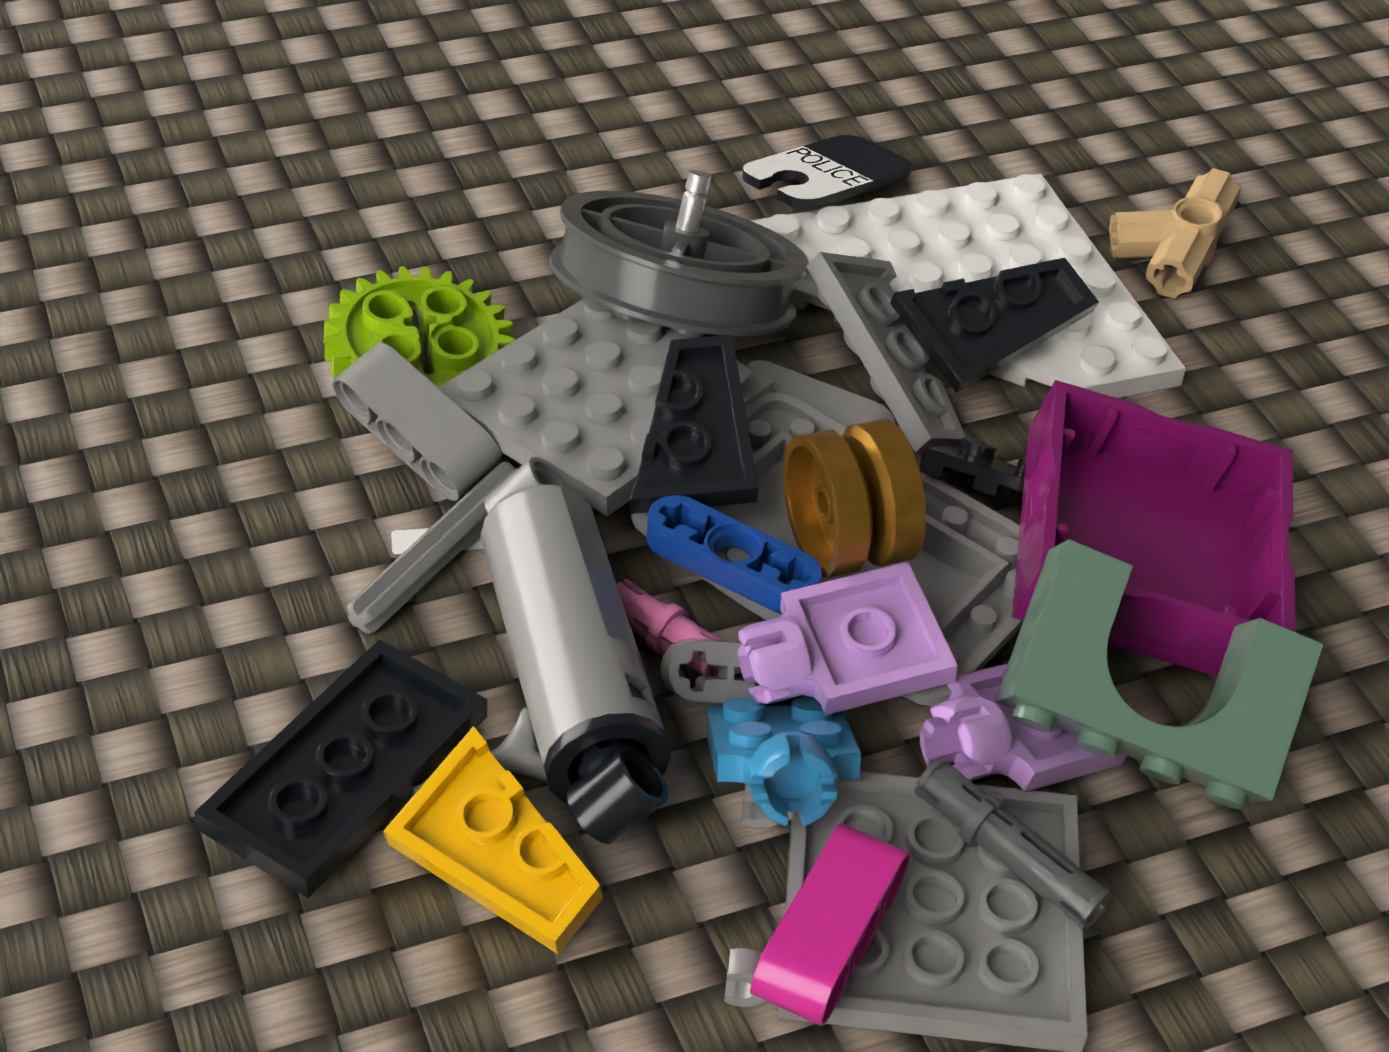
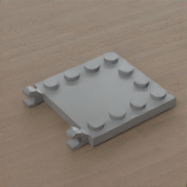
(965, 938)

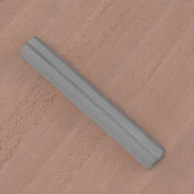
(425, 556)

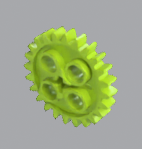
(452, 330)

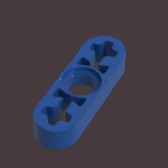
(694, 532)

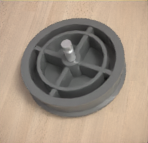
(678, 262)

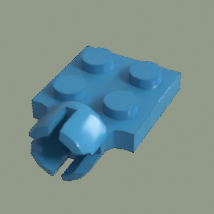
(783, 754)

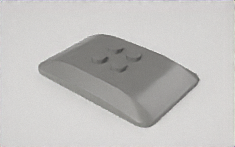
(964, 558)

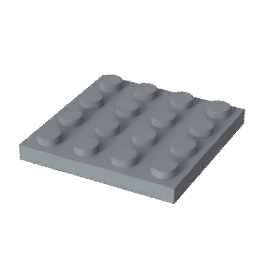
(579, 397)

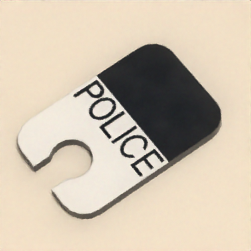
(829, 169)

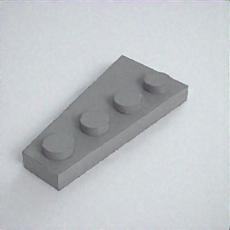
(860, 300)

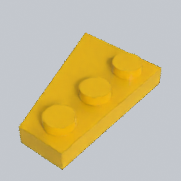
(495, 847)

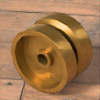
(855, 497)

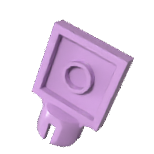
(848, 643)
(987, 741)

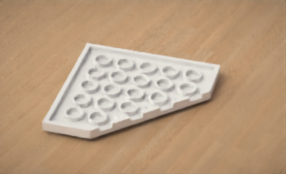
(974, 236)

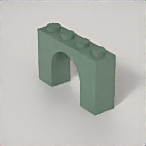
(1064, 681)

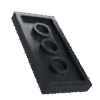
(341, 767)

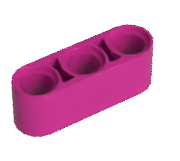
(830, 924)

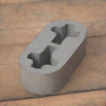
(707, 688)

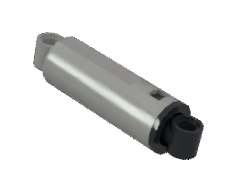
(575, 653)

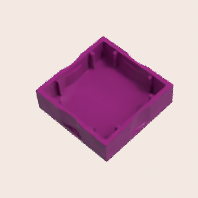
(1178, 501)

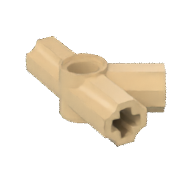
(1180, 238)

